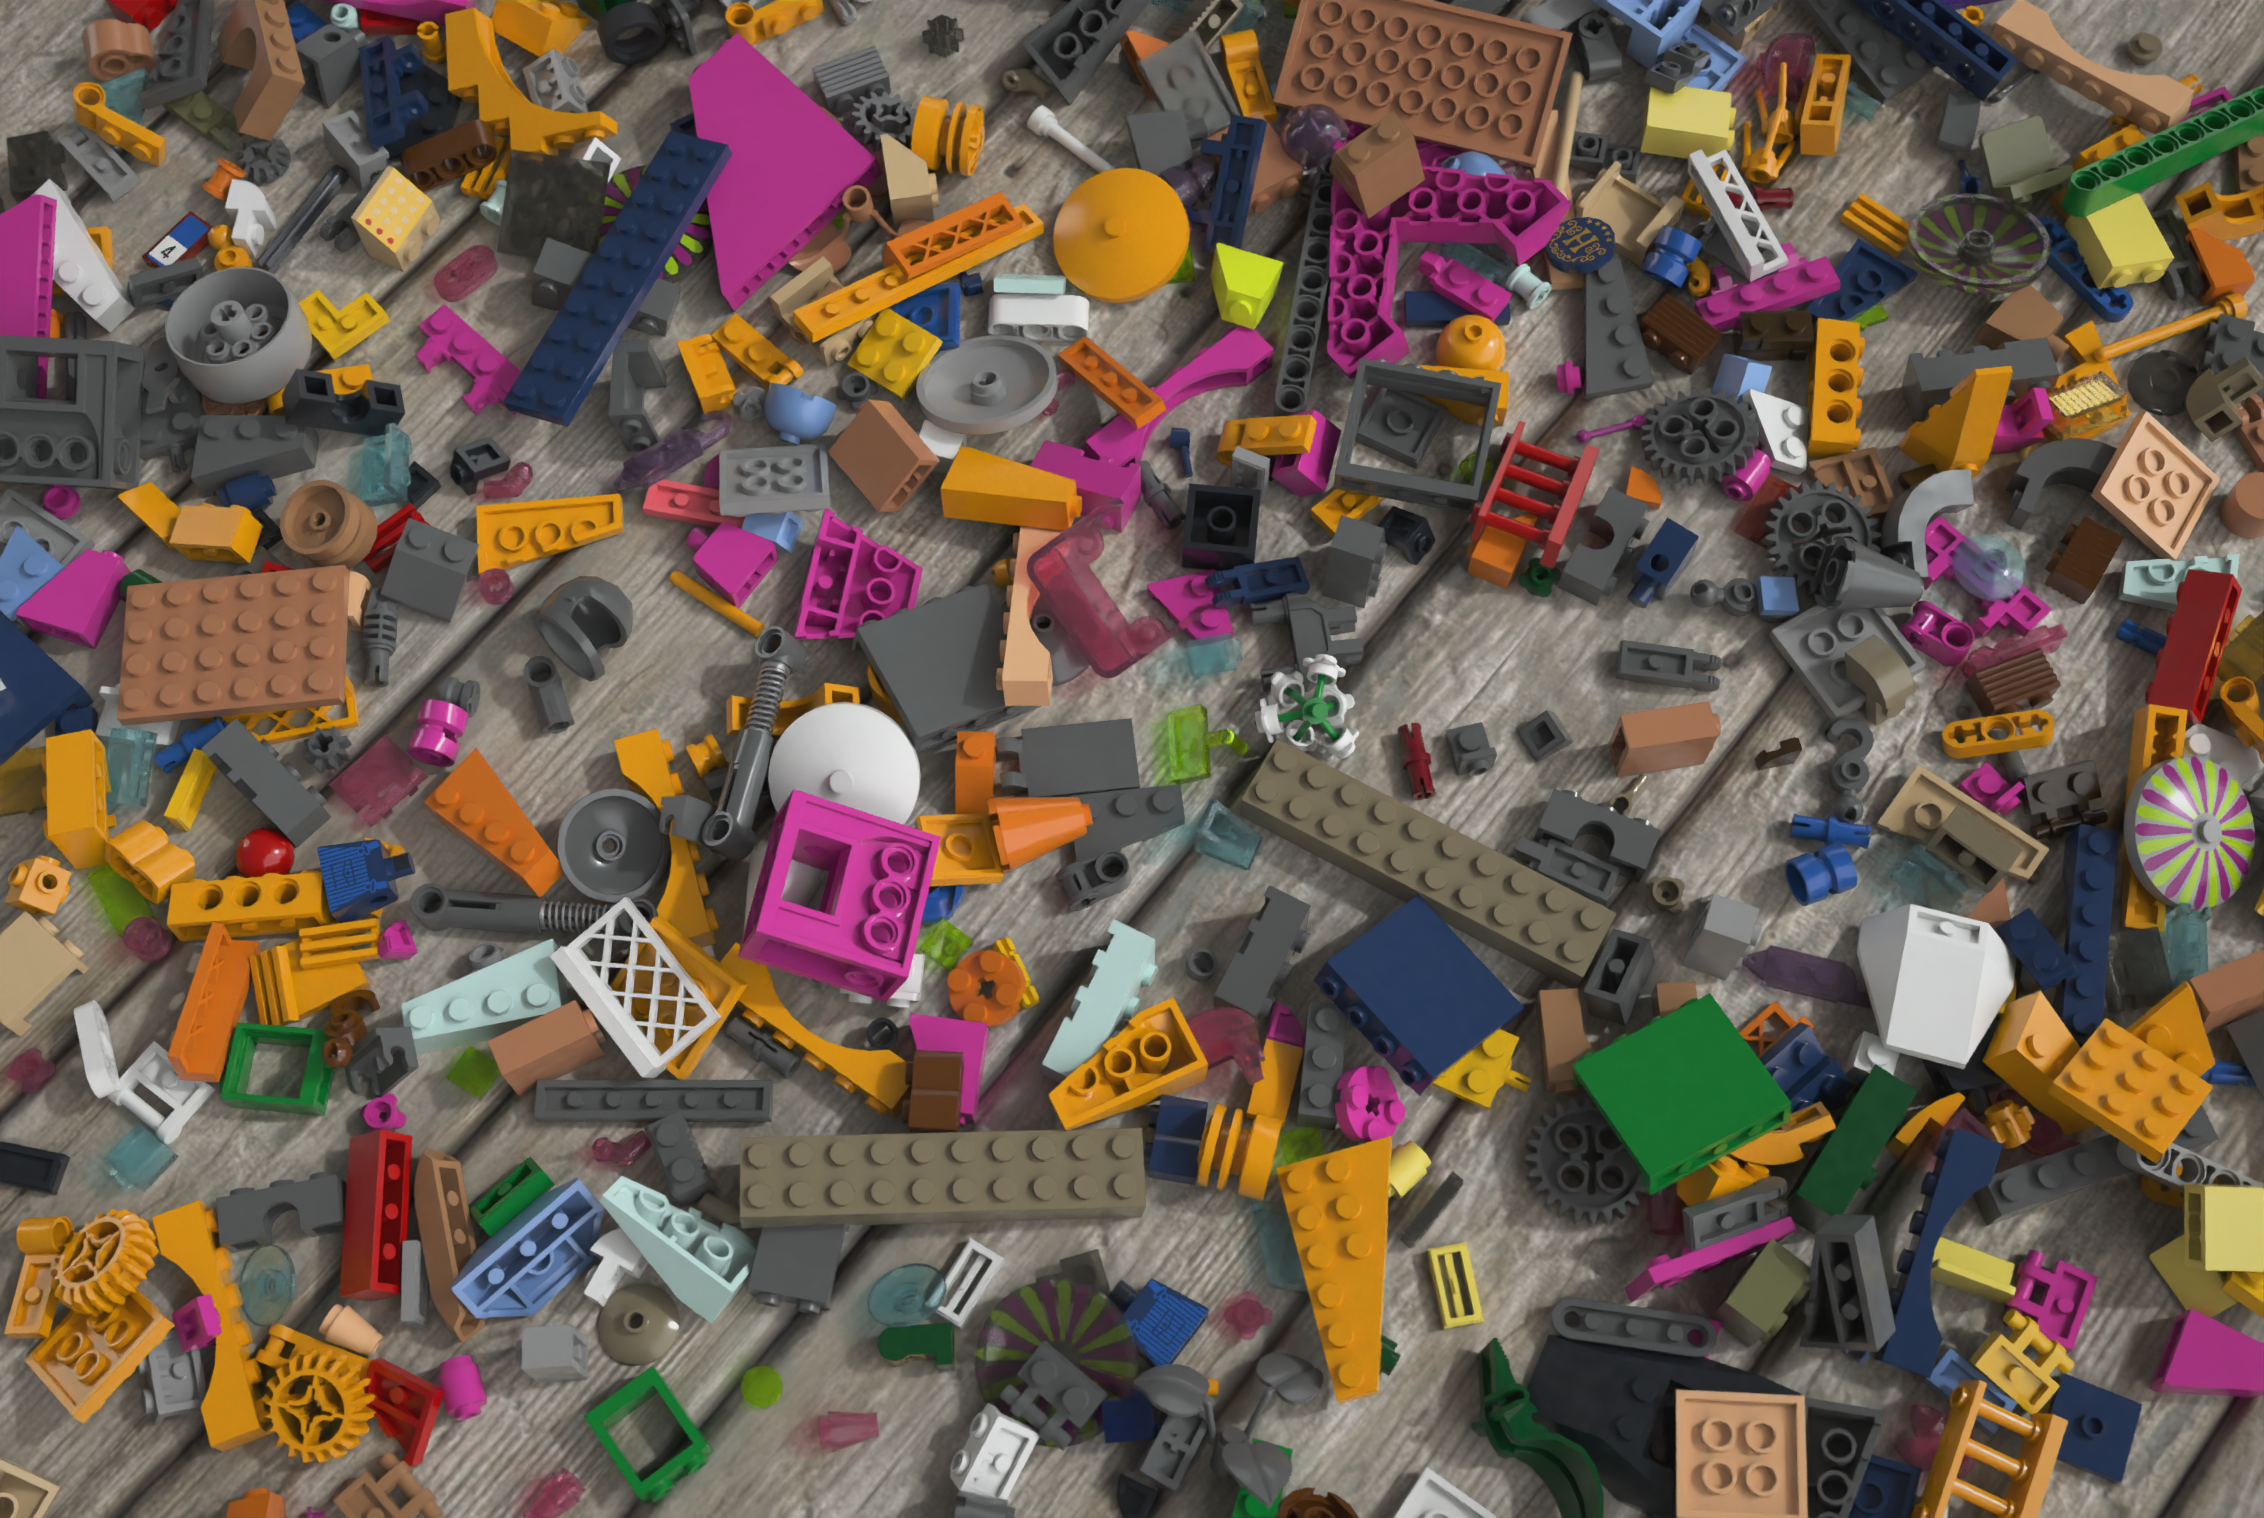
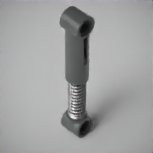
(730, 827)
(513, 912)

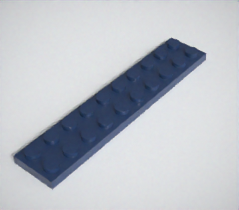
(617, 279)

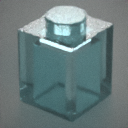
(1213, 654)
(139, 1159)

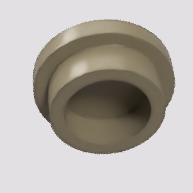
(2144, 48)

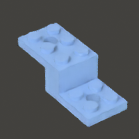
(1665, 23)

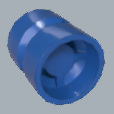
(1669, 261)
(1824, 872)

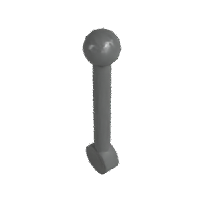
(1996, 97)

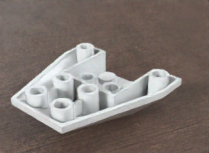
(1933, 981)

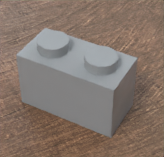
(553, 1353)

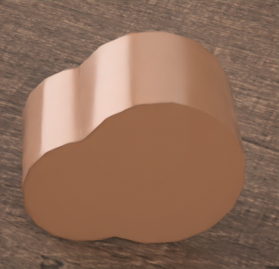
(117, 48)
(2244, 507)

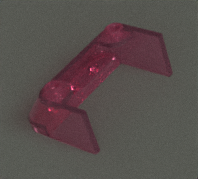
(1086, 608)

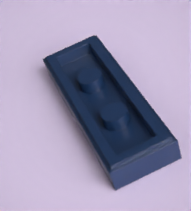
(1435, 310)

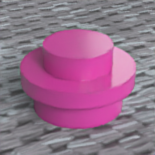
(1568, 377)
(61, 501)

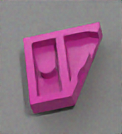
(1190, 595)

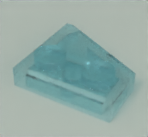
(124, 95)
(1278, 1247)

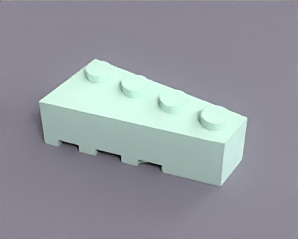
(487, 1001)
(1105, 1002)

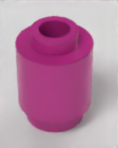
(1748, 479)
(462, 1387)

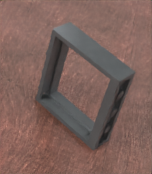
(1404, 486)

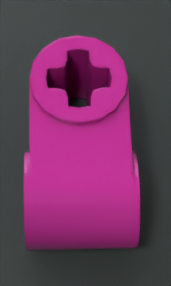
(1936, 632)

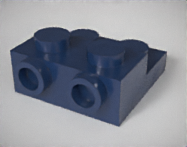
(1806, 1071)

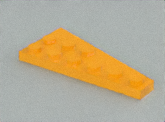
(1341, 1238)

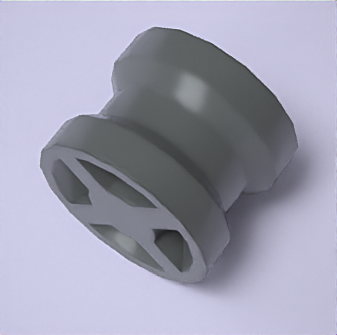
(461, 694)

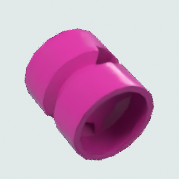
(437, 734)

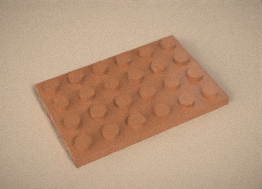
(234, 645)

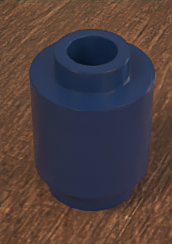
(249, 491)

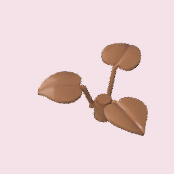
(860, 210)

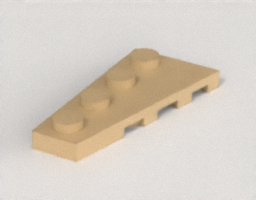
(1929, 800)

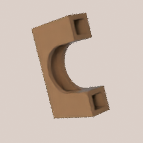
(262, 41)
(1563, 1033)

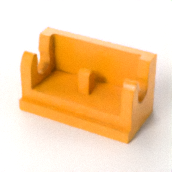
(707, 373)

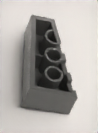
(1079, 40)
(1931, 379)

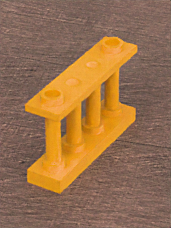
(2027, 1473)

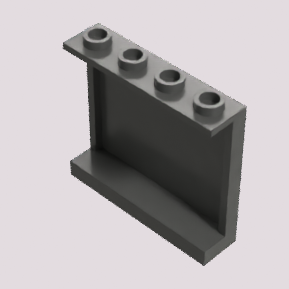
(941, 665)

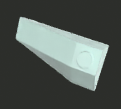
(692, 1256)

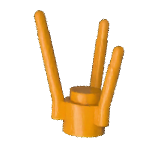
(1789, 125)
(1762, 165)

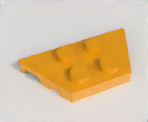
(2177, 1030)

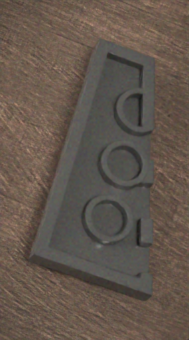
(1613, 342)

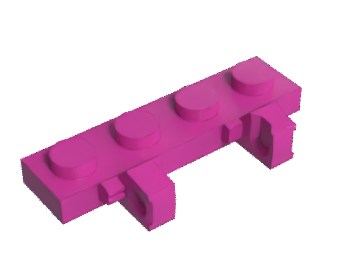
(1787, 287)
(456, 341)
(2020, 611)

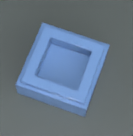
(1776, 596)

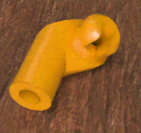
(1699, 277)

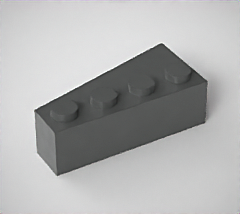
(562, 266)
(1837, 1454)

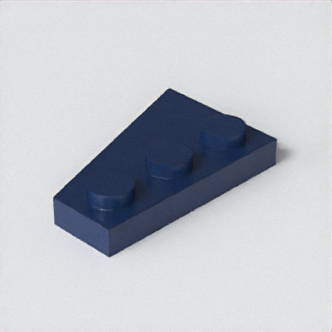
(1865, 281)

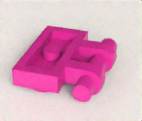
(2062, 1303)

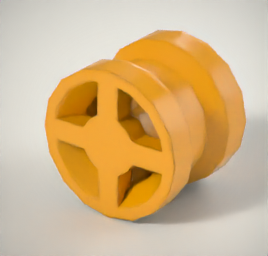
(706, 755)

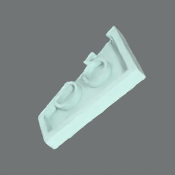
(2157, 580)

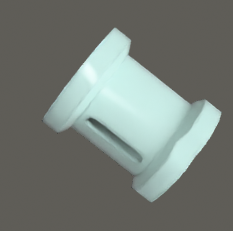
(494, 206)
(1528, 286)

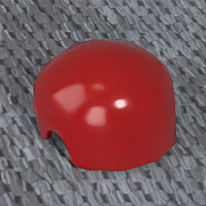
(263, 853)

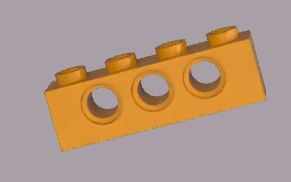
(1839, 341)
(192, 915)

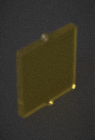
(22, 782)

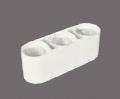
(1039, 316)

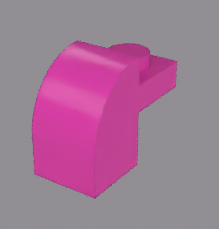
(2023, 422)

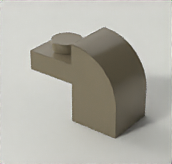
(2214, 397)
(1882, 676)

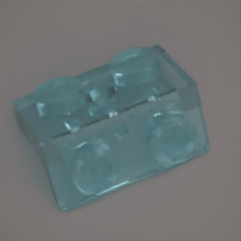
(386, 467)

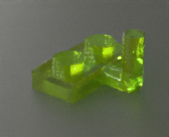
(1191, 743)

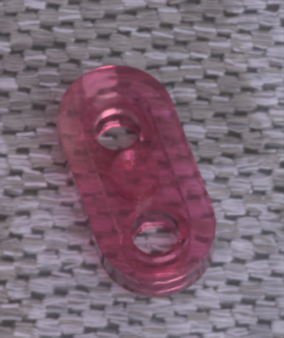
(467, 273)

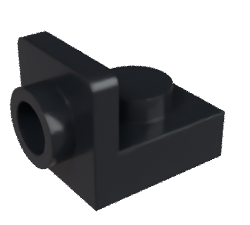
(477, 462)
(1408, 533)

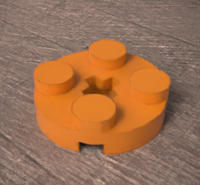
(967, 980)

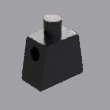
(1972, 1082)

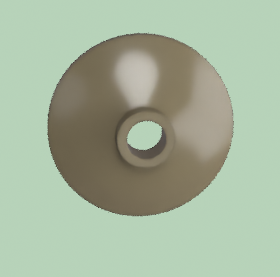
(648, 1341)

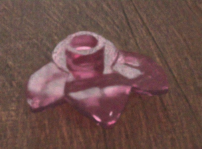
(1922, 1447)

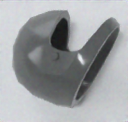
(582, 621)

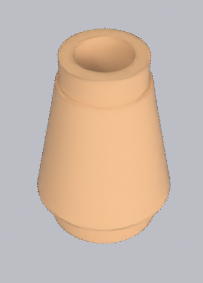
(350, 1330)

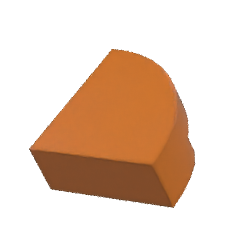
(1643, 488)

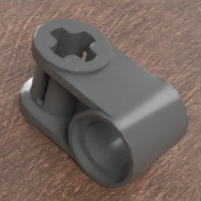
(1596, 49)
(1092, 881)

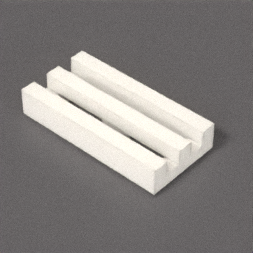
(997, 1261)

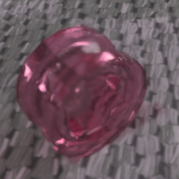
(495, 575)

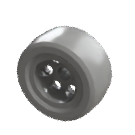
(230, 313)

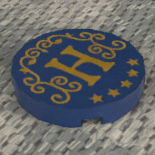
(1581, 245)

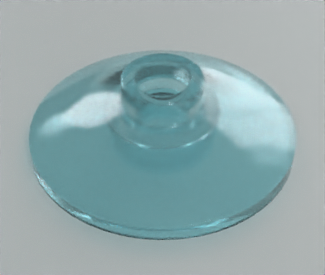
(1982, 576)
(267, 1285)
(907, 1295)

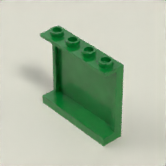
(1682, 1092)

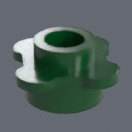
(1535, 586)

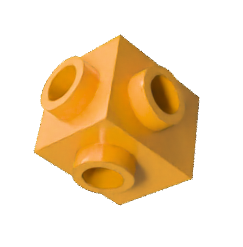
(38, 886)

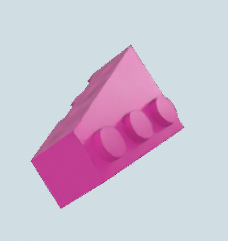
(1094, 481)

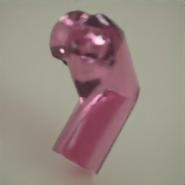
(513, 483)
(620, 1154)

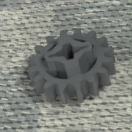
(882, 116)

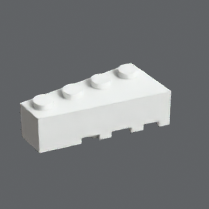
(81, 265)

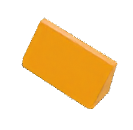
(152, 510)

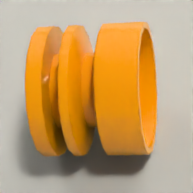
(953, 137)
(1239, 1151)

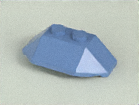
(532, 1254)

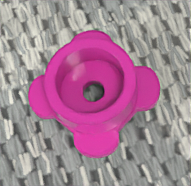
(386, 1104)

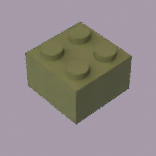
(1760, 1294)

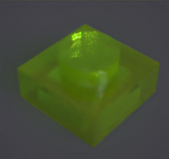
(474, 1073)

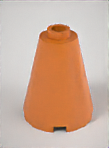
(1035, 826)

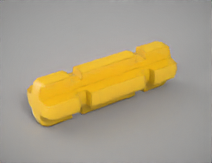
(1006, 947)

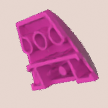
(851, 582)

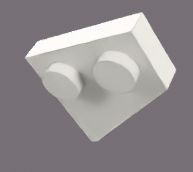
(1781, 430)
(2223, 750)

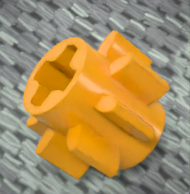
(2009, 1123)

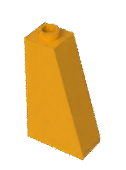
(1007, 492)

